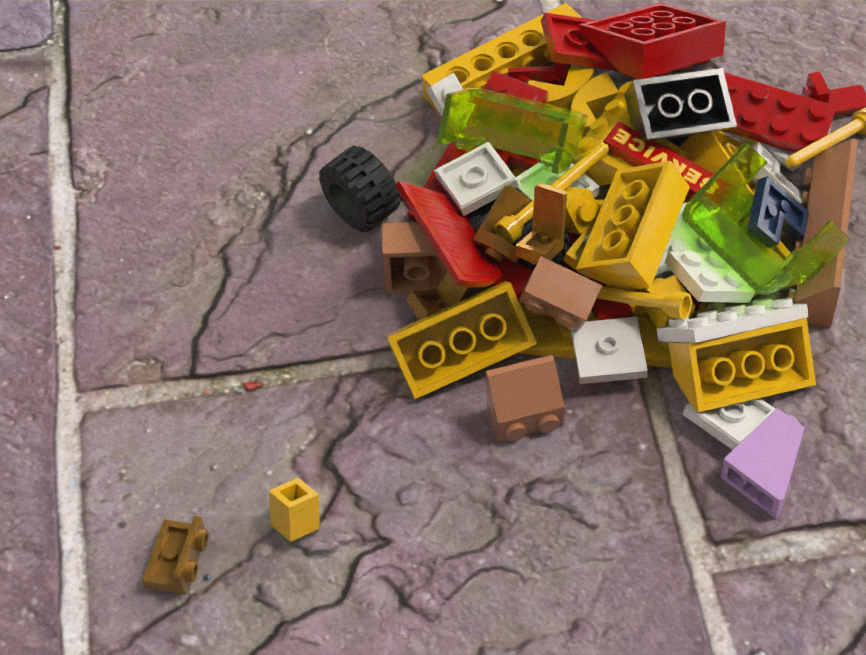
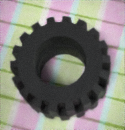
(359, 188)

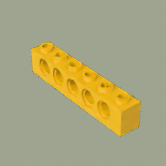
(516, 48)

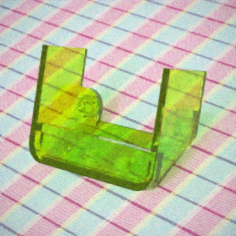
(512, 125)
(719, 216)

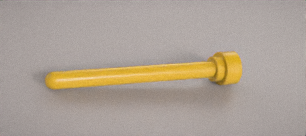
(857, 125)
(511, 226)
(676, 304)

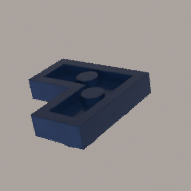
(775, 211)

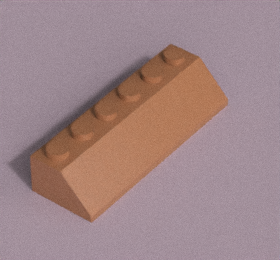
(827, 199)

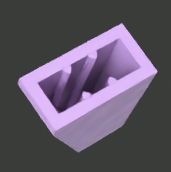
(765, 461)

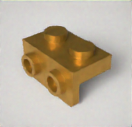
(175, 556)

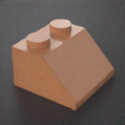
(409, 259)
(559, 294)
(524, 399)

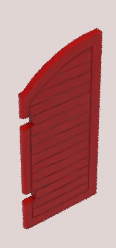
(450, 236)

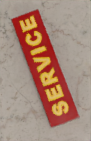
(632, 148)

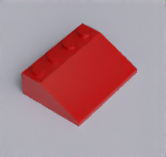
(656, 39)

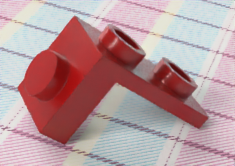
(548, 74)
(847, 99)

